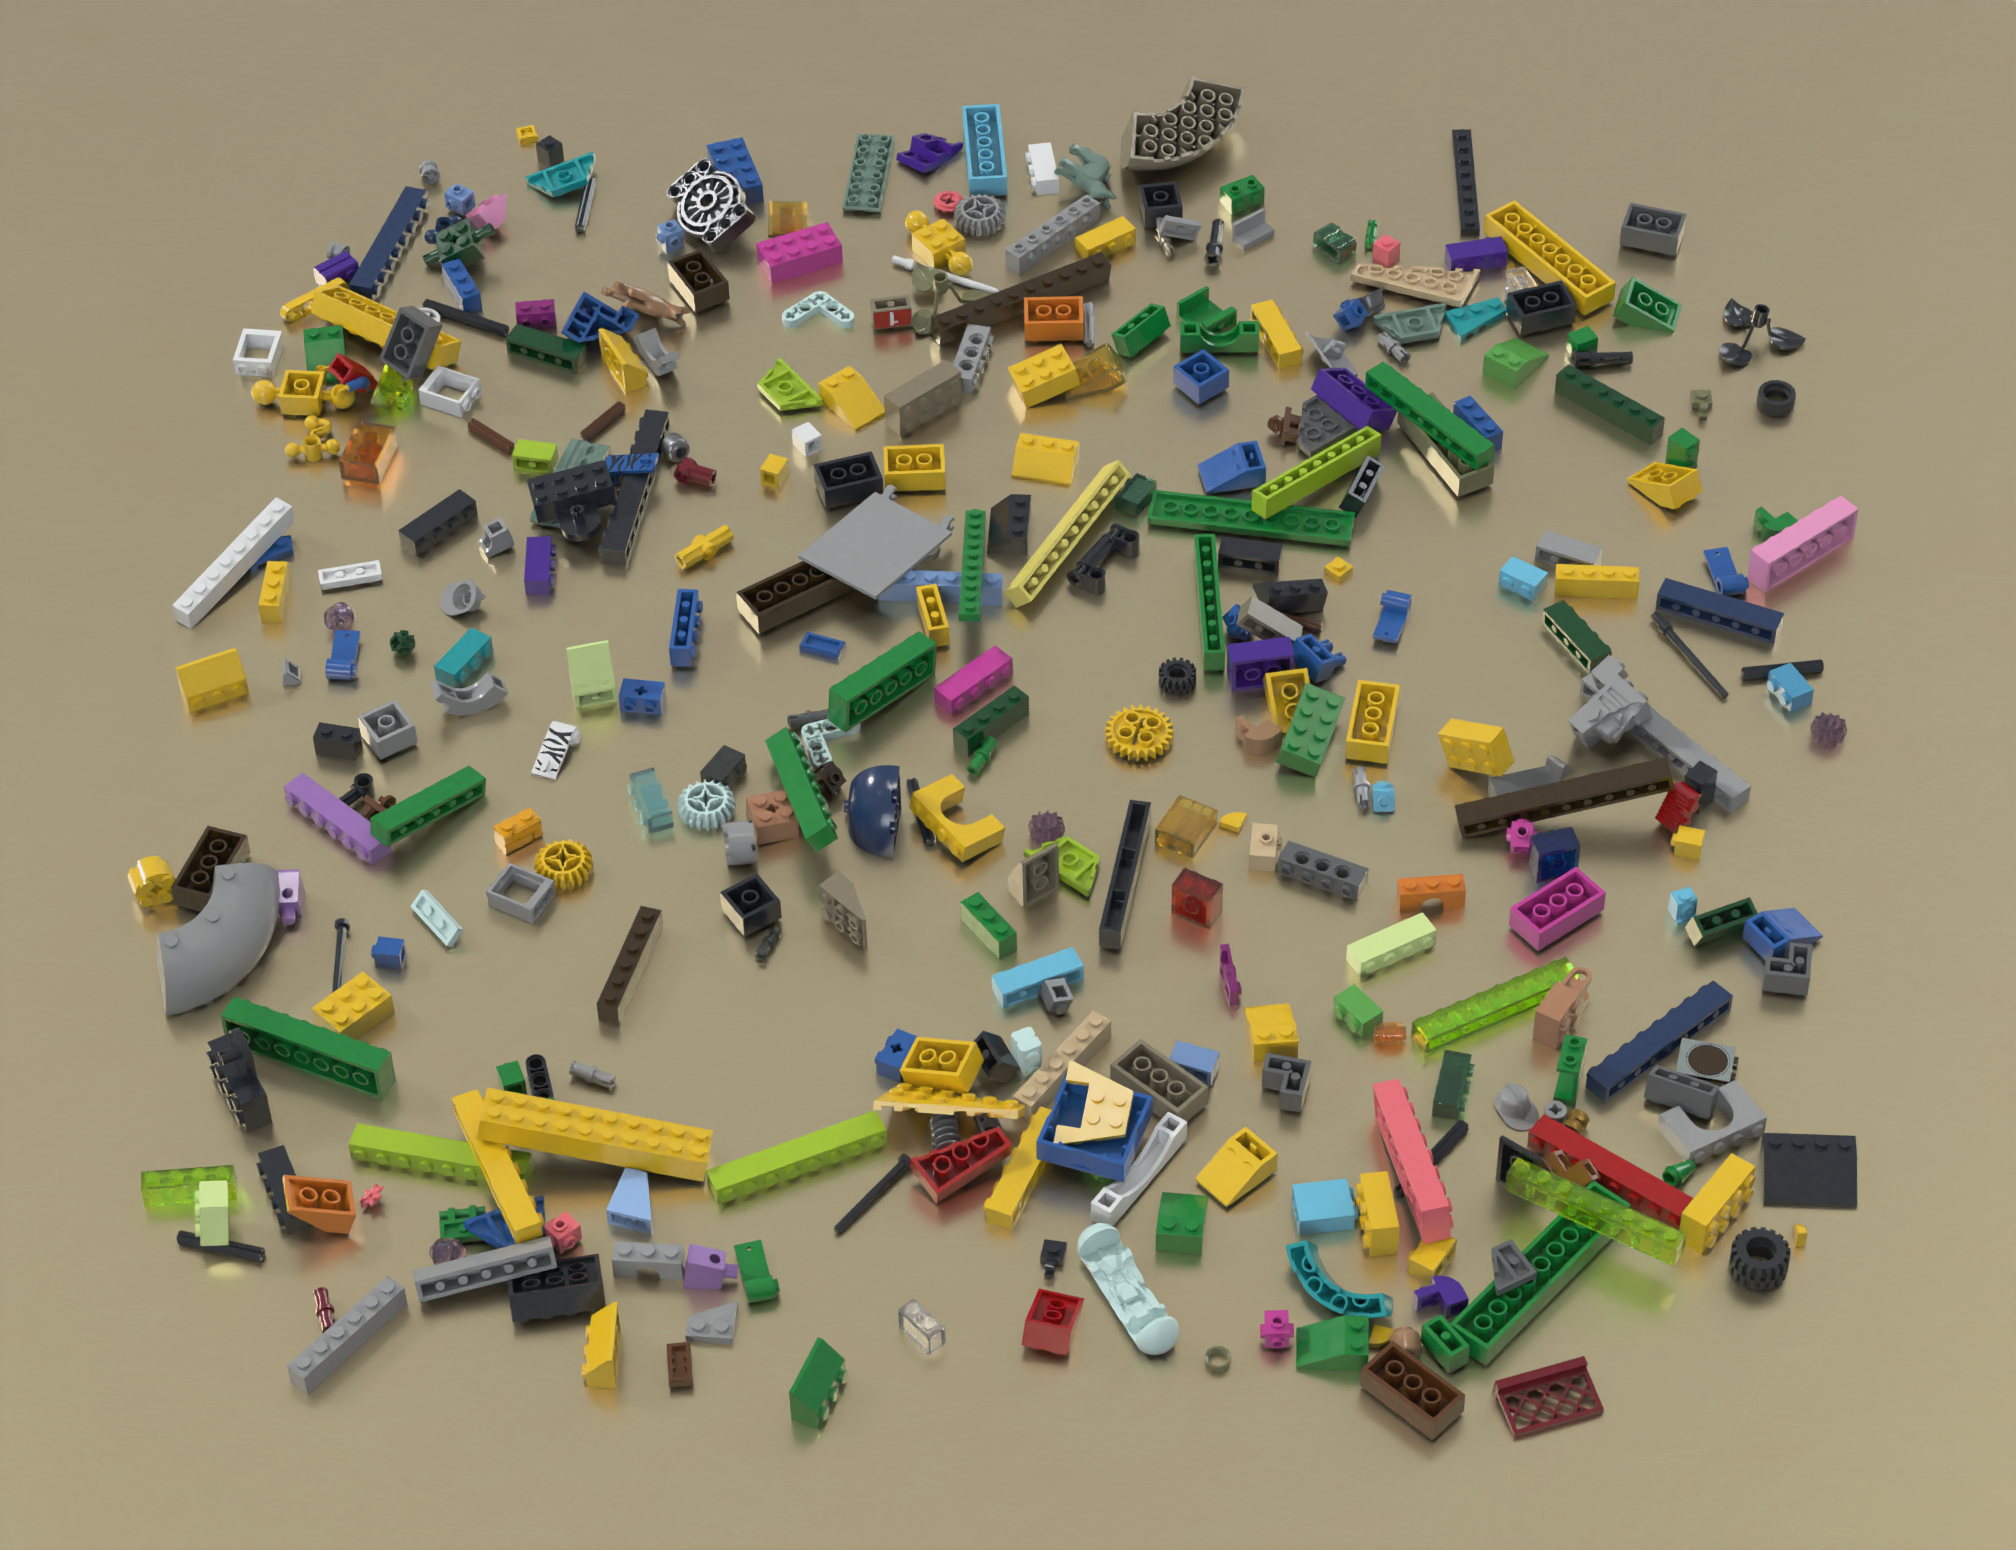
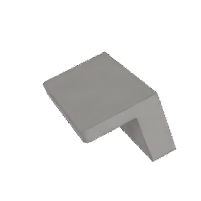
(1178, 227)
(1251, 230)

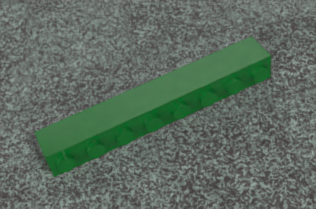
(1429, 415)
(1209, 602)
(802, 789)

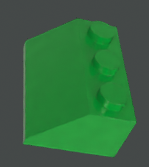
(817, 1384)

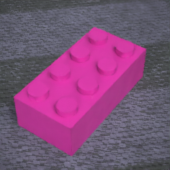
(799, 252)
(1557, 908)

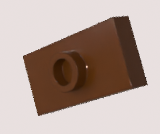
(679, 1364)

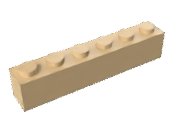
(1078, 1047)

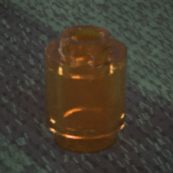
(1389, 1033)

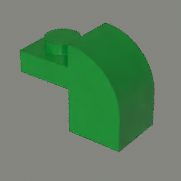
(1771, 526)

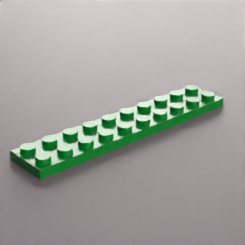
(1236, 517)

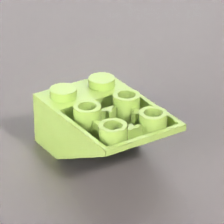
(591, 674)

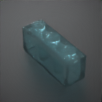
(650, 800)

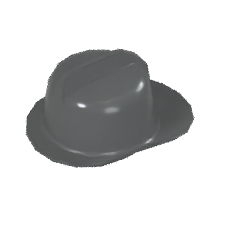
(1373, 302)

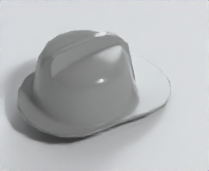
(461, 598)
(1516, 1107)

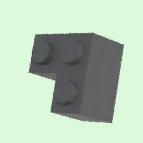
(1789, 974)
(1290, 1077)

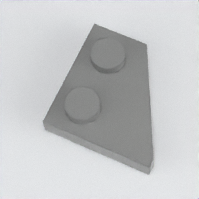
(713, 1325)

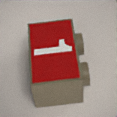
(891, 312)

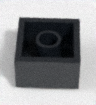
(1159, 200)
(750, 904)

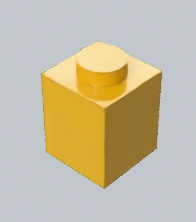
(774, 471)
(1688, 842)

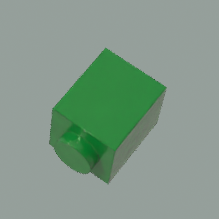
(1582, 340)
(511, 1077)

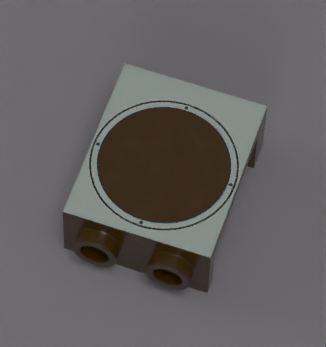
(1707, 1061)

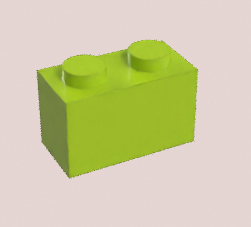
(535, 456)

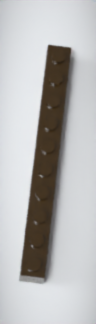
(1010, 301)
(1565, 797)

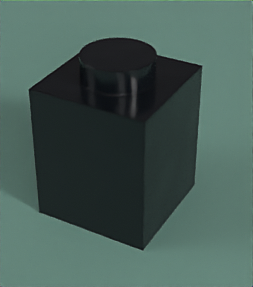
(549, 151)

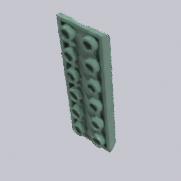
(869, 172)
(576, 454)

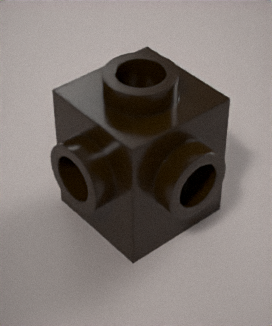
(829, 778)

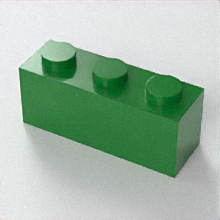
(1141, 330)
(988, 925)

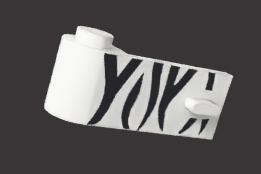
(554, 749)

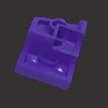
(928, 152)

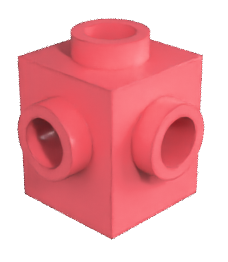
(563, 1232)

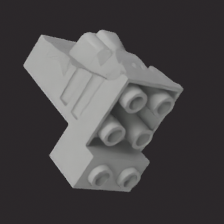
(1612, 709)

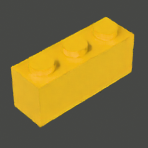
(1106, 238)
(274, 592)
(933, 614)

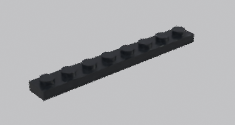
(1465, 182)

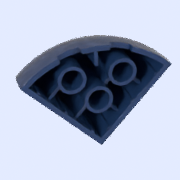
(875, 809)

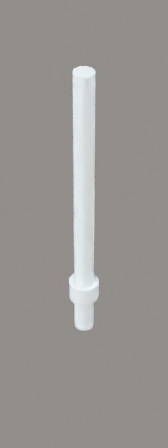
(910, 263)

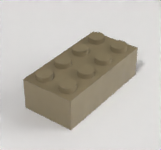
(922, 398)
(1153, 1074)

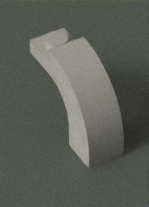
(654, 353)
(472, 699)

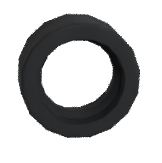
(1776, 387)

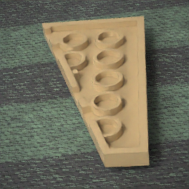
(1420, 282)

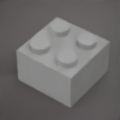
(387, 729)

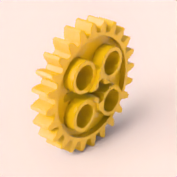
(1126, 726)

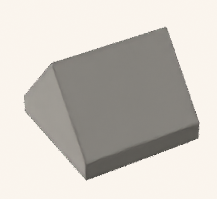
(290, 673)
(1559, 768)

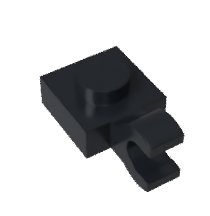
(1052, 1254)

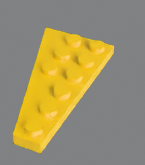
(946, 1102)

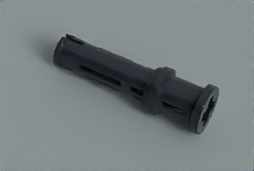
(1214, 247)
(1592, 358)

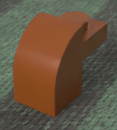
(1581, 1173)

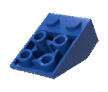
(1234, 468)
(1773, 931)

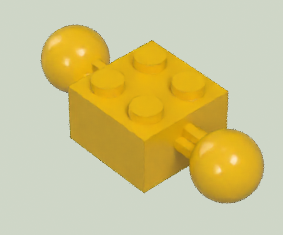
(938, 243)
(300, 393)

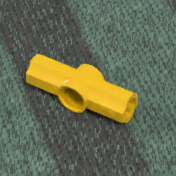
(704, 547)

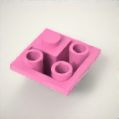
(489, 211)

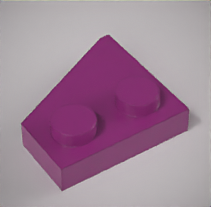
(1228, 975)

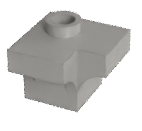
(495, 537)

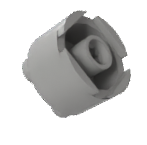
(739, 843)

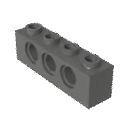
(1323, 870)

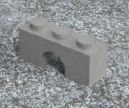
(664, 1258)

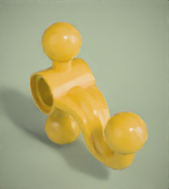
(312, 444)

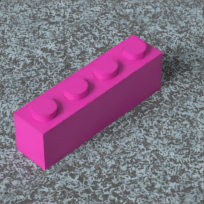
(973, 680)

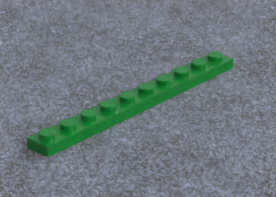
(972, 565)

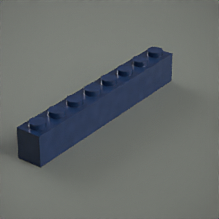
(390, 242)
(1658, 1041)

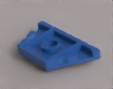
(493, 1228)

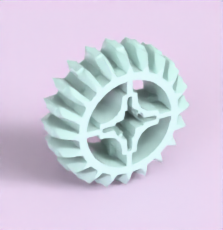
(693, 805)

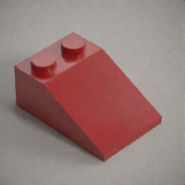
(1052, 1322)

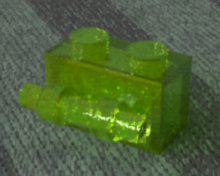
(387, 389)

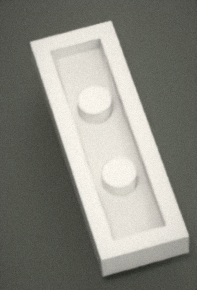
(350, 575)

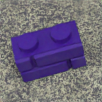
(340, 266)

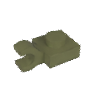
(1702, 401)

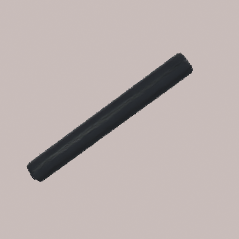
(467, 318)
(1441, 1148)

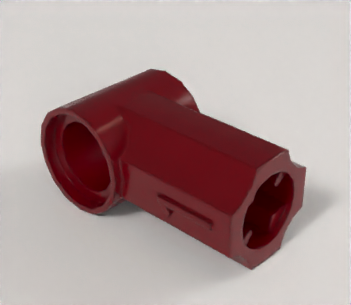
(690, 471)

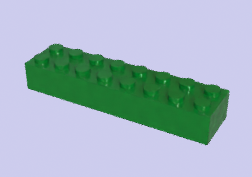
(311, 1048)

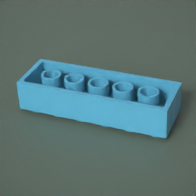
(984, 150)

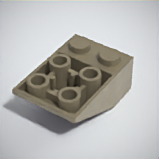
(842, 907)

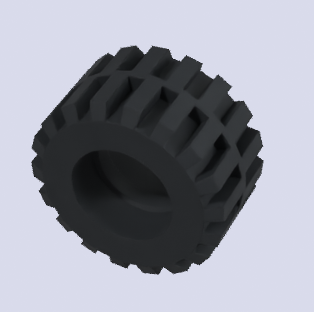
(1763, 1244)

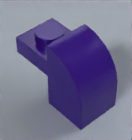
(1443, 1292)

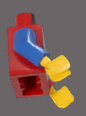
(350, 374)

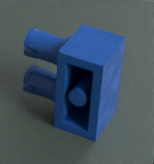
(1316, 657)

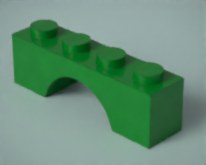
(1239, 339)

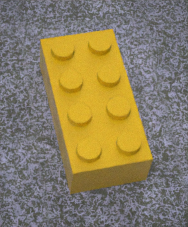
(1372, 721)
(1717, 1203)

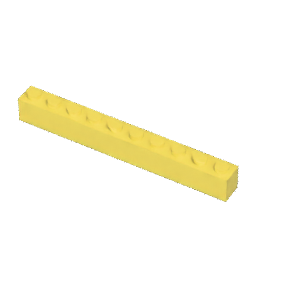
(1067, 534)

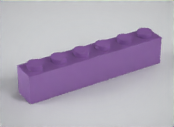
(334, 817)

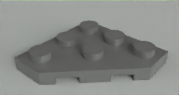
(1321, 427)

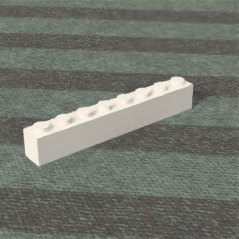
(233, 563)

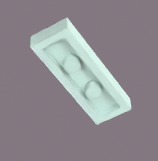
(437, 918)

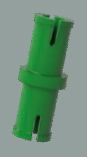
(982, 755)

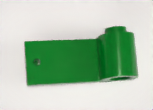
(755, 1273)

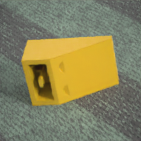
(1238, 1167)

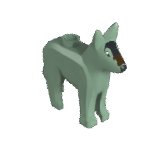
(1090, 176)

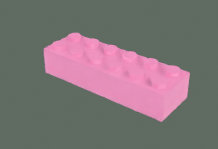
(1802, 543)

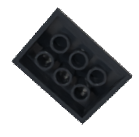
(1809, 1170)
(565, 1290)

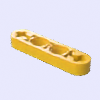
(294, 309)

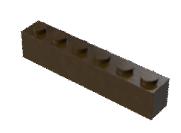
(629, 965)

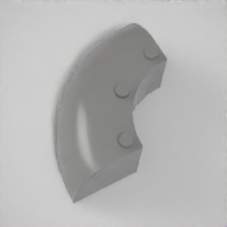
(222, 940)

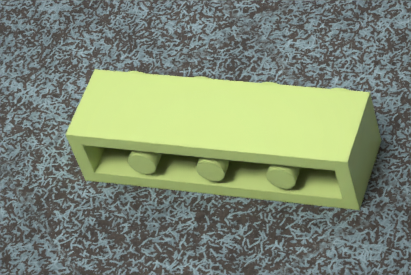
(1391, 944)

